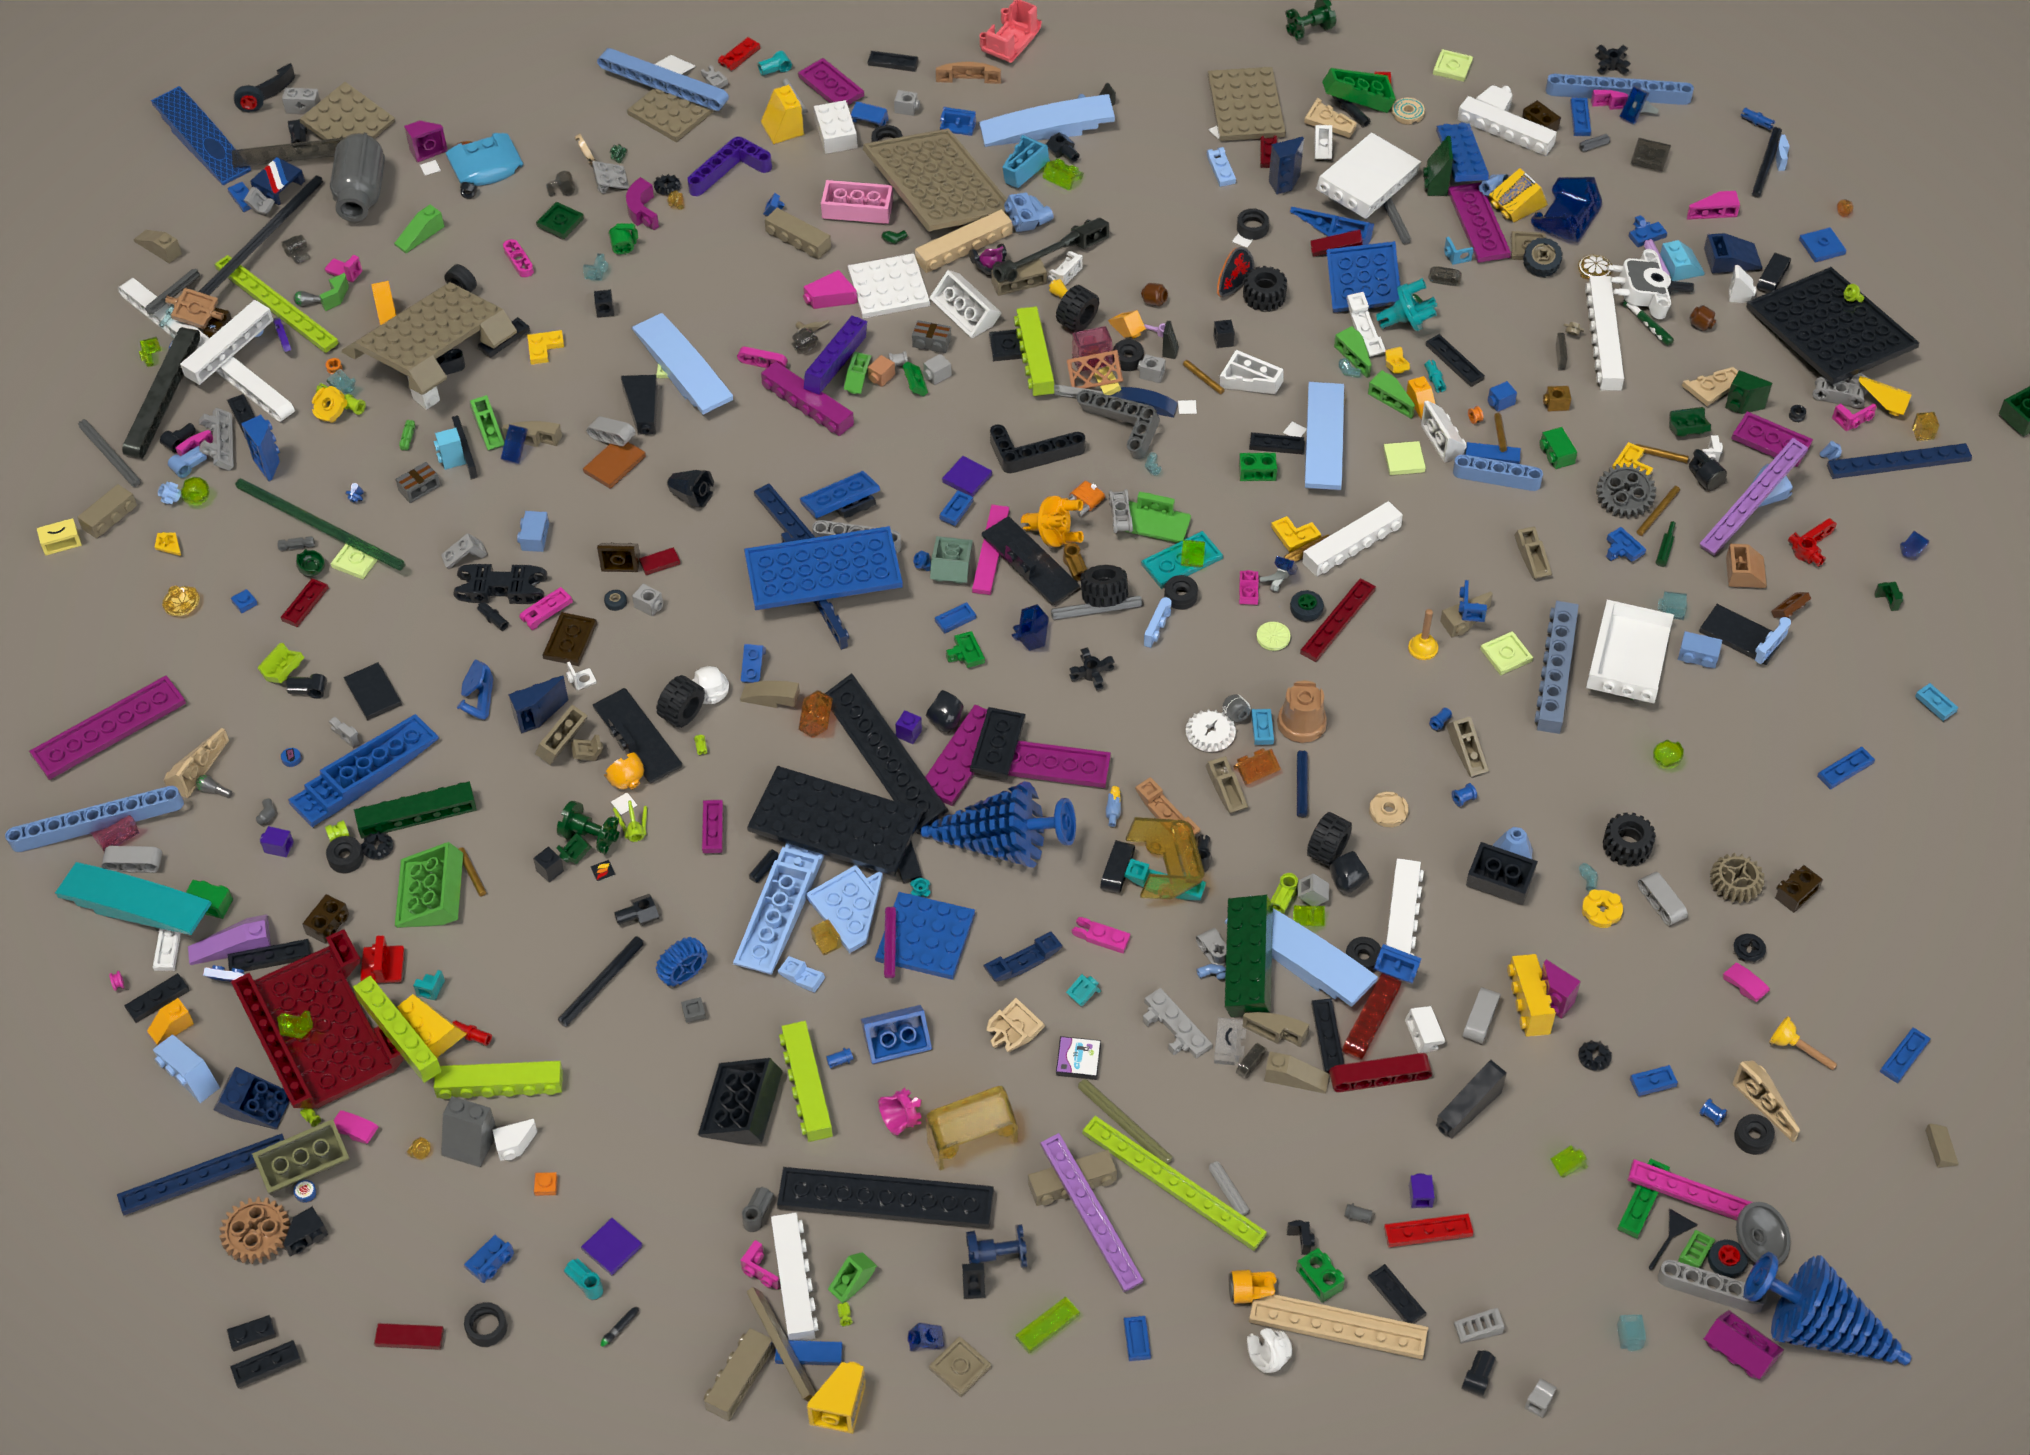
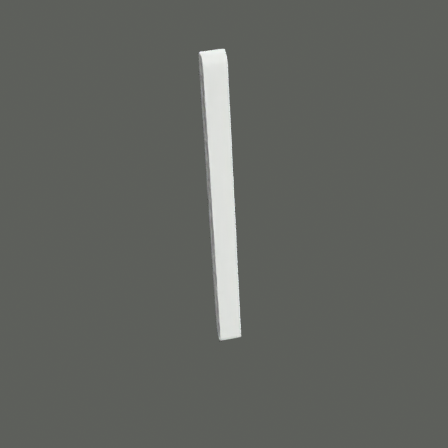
(232, 370)

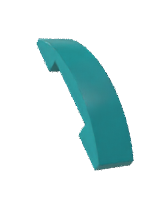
(1139, 871)

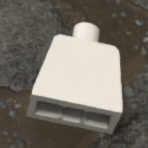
(1497, 97)

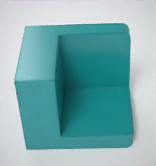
(429, 986)

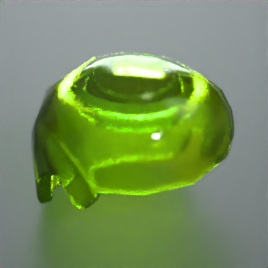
(195, 491)
(1668, 754)

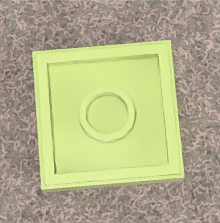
(1453, 65)
(1404, 458)
(353, 562)
(1506, 653)

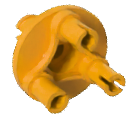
(1054, 521)

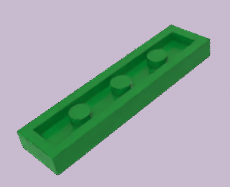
(1639, 1206)

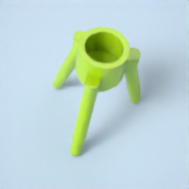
(634, 831)

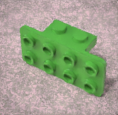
(1156, 518)

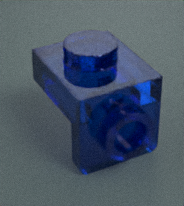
(1914, 545)
(925, 1336)

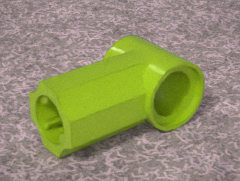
(1284, 893)

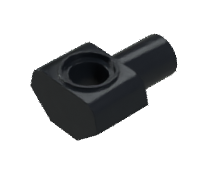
(1062, 145)
(637, 912)

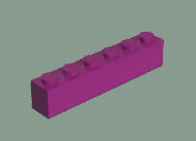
(819, 407)

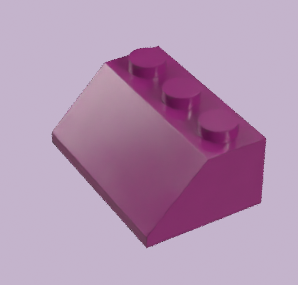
(1743, 1344)

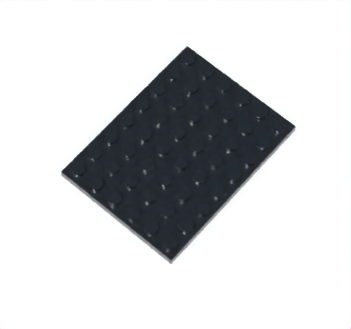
(1828, 330)

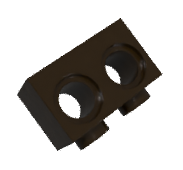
(1541, 115)
(1800, 890)
(323, 916)

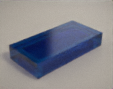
(514, 443)

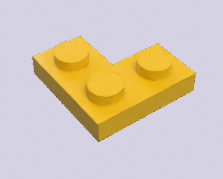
(541, 342)
(1631, 455)
(1294, 537)

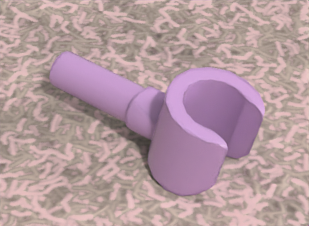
(1159, 330)

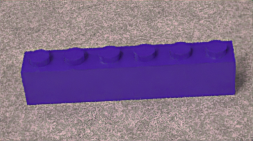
(835, 355)

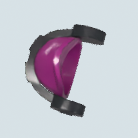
(988, 258)

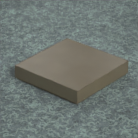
(1519, 242)
(960, 1366)

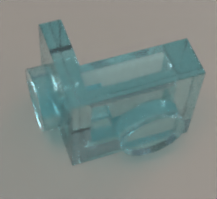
(596, 271)
(342, 382)

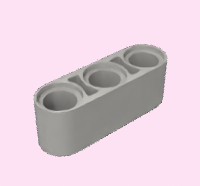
(610, 431)
(132, 859)
(1662, 898)
(1481, 1015)

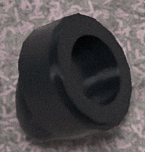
(466, 186)

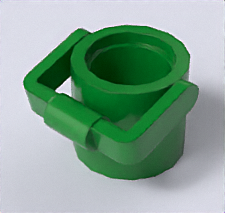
(623, 238)

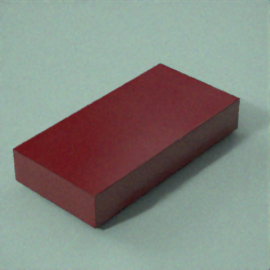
(659, 561)

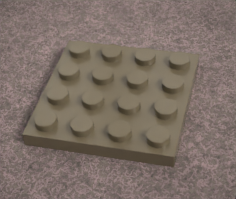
(346, 113)
(668, 113)

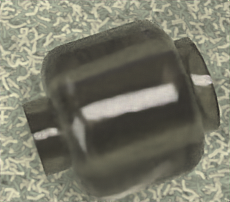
(804, 340)

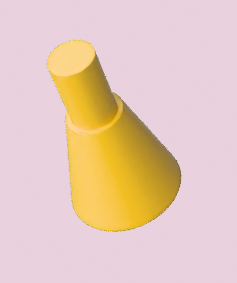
(1057, 288)

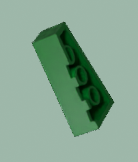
(1361, 88)

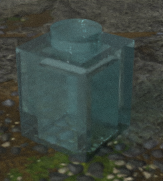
(1673, 604)
(1631, 1332)

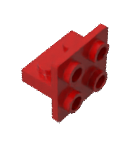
(382, 962)

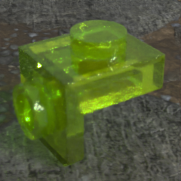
(149, 346)
(294, 1025)
(1569, 1160)

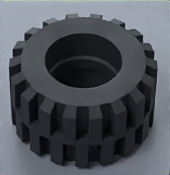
(1265, 288)
(1077, 308)
(1104, 585)
(680, 701)
(1633, 827)
(1329, 838)

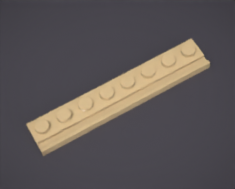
(1340, 1325)

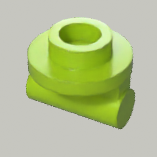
(1853, 293)

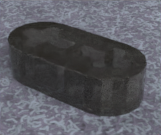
(1445, 276)
(1251, 1060)

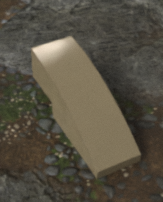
(538, 432)
(1533, 552)
(771, 693)
(1226, 784)
(1276, 1027)

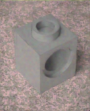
(906, 103)
(1152, 368)
(647, 600)

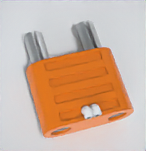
(1089, 495)

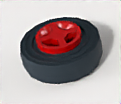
(248, 98)
(1724, 1251)

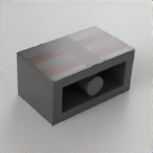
(931, 336)
(417, 482)

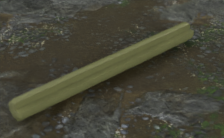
(1124, 1121)

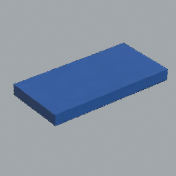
(839, 494)

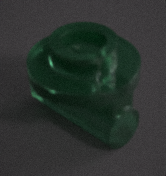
(618, 153)

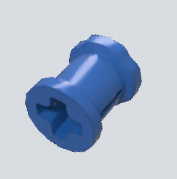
(1464, 794)
(1713, 1112)

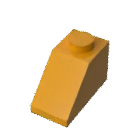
(1128, 324)
(1419, 392)
(170, 1020)

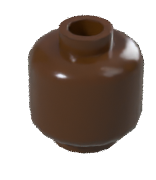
(1154, 294)
(1702, 318)

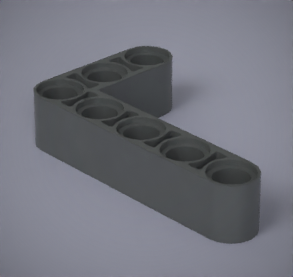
(1127, 407)

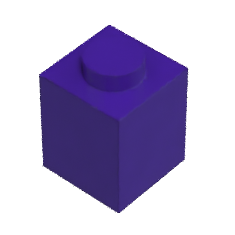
(908, 727)
(276, 841)
(1421, 1191)

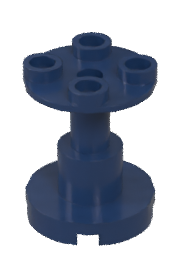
(987, 1250)

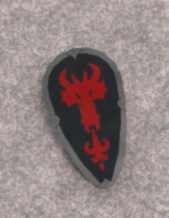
(1234, 271)

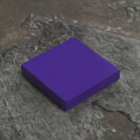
(967, 476)
(611, 1246)

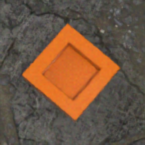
(545, 1184)

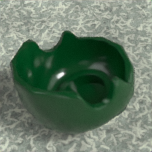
(310, 563)

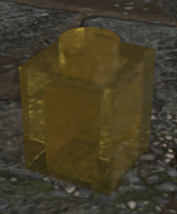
(1925, 426)

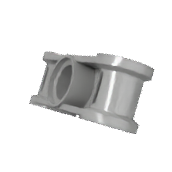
(1840, 392)
(1120, 511)

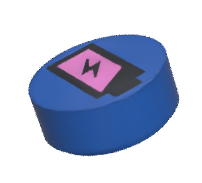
(291, 757)

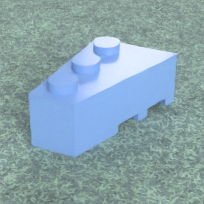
(186, 1068)

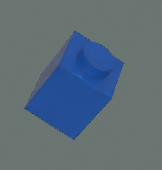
(1502, 396)

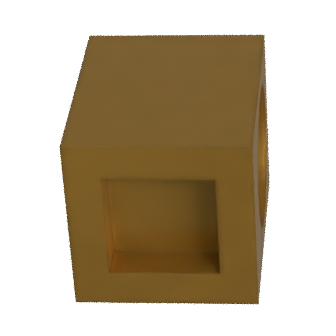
(1557, 398)

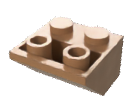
(1745, 567)

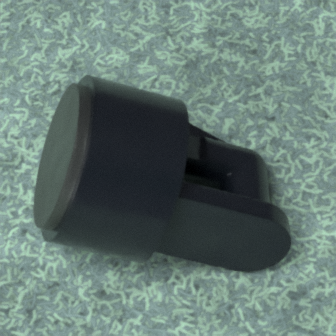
(1710, 474)

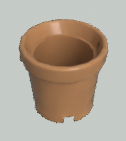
(1303, 713)

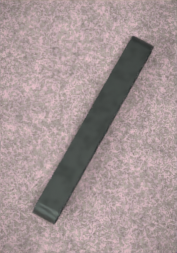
(160, 393)

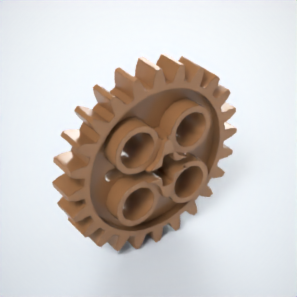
(254, 1230)

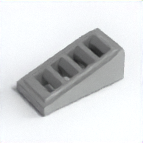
(1489, 1331)

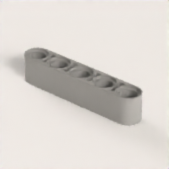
(826, 528)
(1701, 1289)

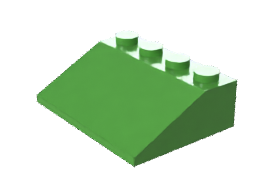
(429, 887)

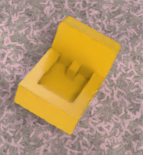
(1396, 361)

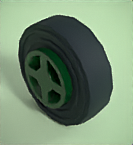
(1313, 603)

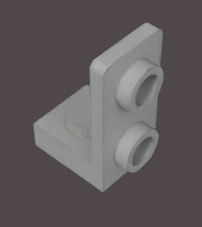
(461, 548)

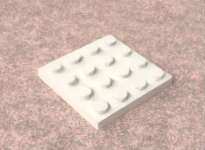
(888, 285)

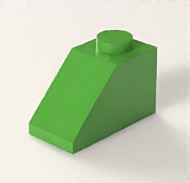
(852, 1276)

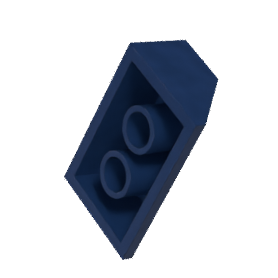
(1286, 164)

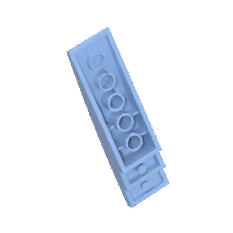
(1047, 120)
(682, 364)
(1324, 436)
(778, 908)
(1318, 961)

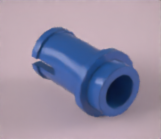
(1437, 722)
(839, 1058)

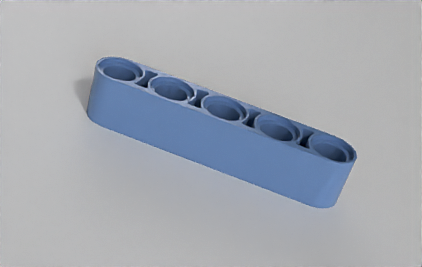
(1497, 472)

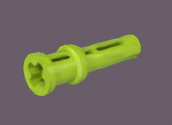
(353, 404)

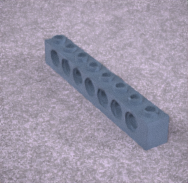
(1557, 667)

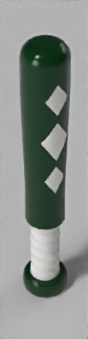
(1654, 327)

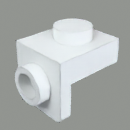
(1714, 448)

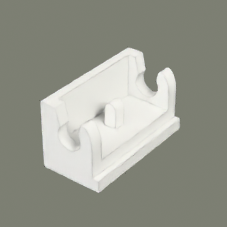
(1067, 269)
(1424, 1029)

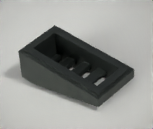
(1170, 344)

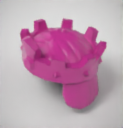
(899, 1111)

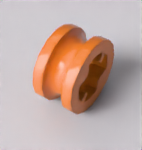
(333, 362)
(1475, 414)

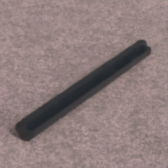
(1766, 163)
(600, 981)

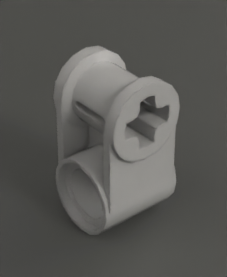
(1212, 946)

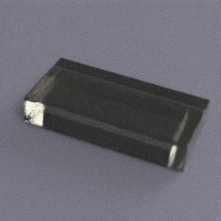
(1561, 351)

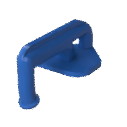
(479, 678)

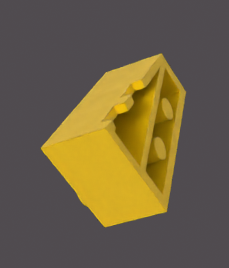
(430, 1025)

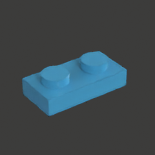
(1936, 702)
(1262, 726)

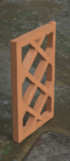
(1101, 356)

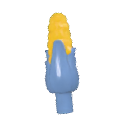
(1113, 807)

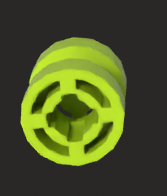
(336, 831)

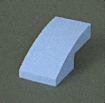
(1781, 154)
(800, 974)

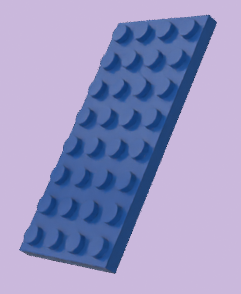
(823, 568)

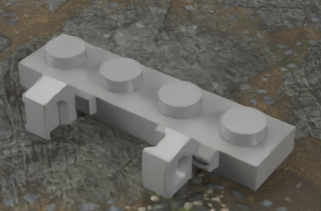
(222, 446)
(1186, 1033)

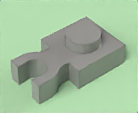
(714, 78)
(346, 733)

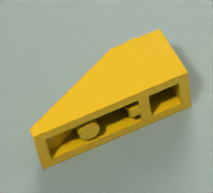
(1890, 397)

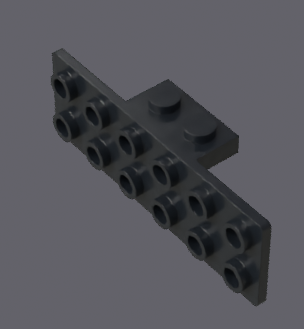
(1030, 560)
(637, 734)

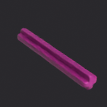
(890, 942)

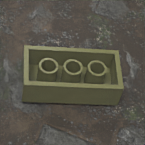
(300, 1156)

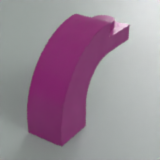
(636, 197)

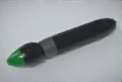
(623, 1322)

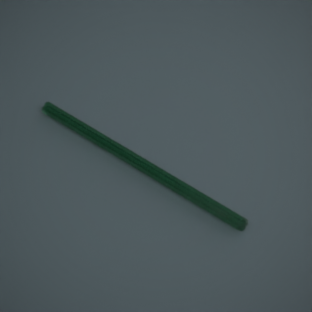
(320, 524)

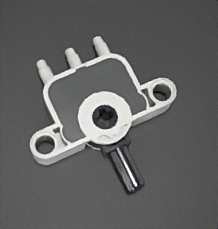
(1647, 284)

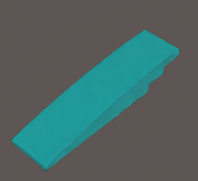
(132, 899)

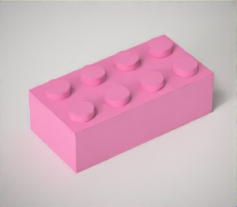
(857, 201)

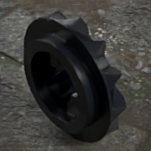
(659, 184)
(383, 849)
(1757, 944)
(1601, 1061)

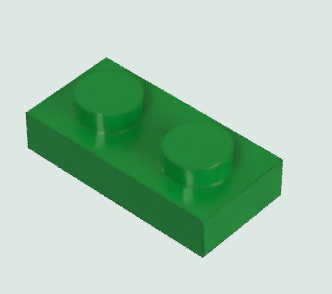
(915, 379)

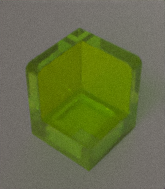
(1192, 553)
(1309, 915)

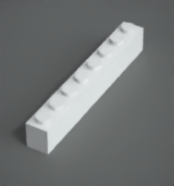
(1605, 333)

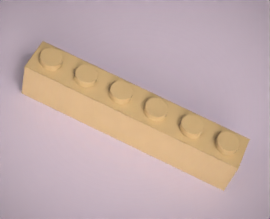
(961, 241)

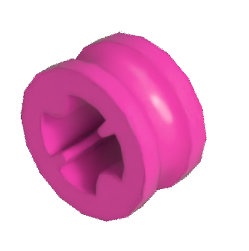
(116, 980)

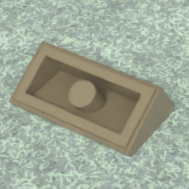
(1941, 1146)

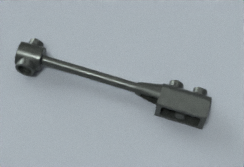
(1082, 236)

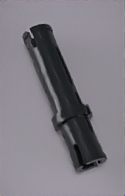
(1354, 111)

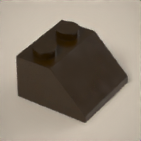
(618, 557)

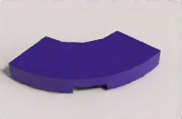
(281, 334)

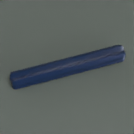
(1302, 783)

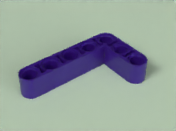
(724, 160)

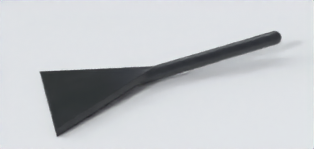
(1677, 1225)

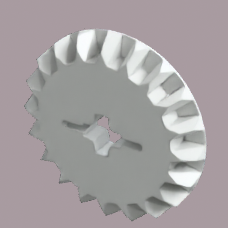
(1215, 740)

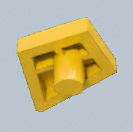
(167, 543)

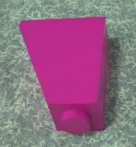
(830, 291)

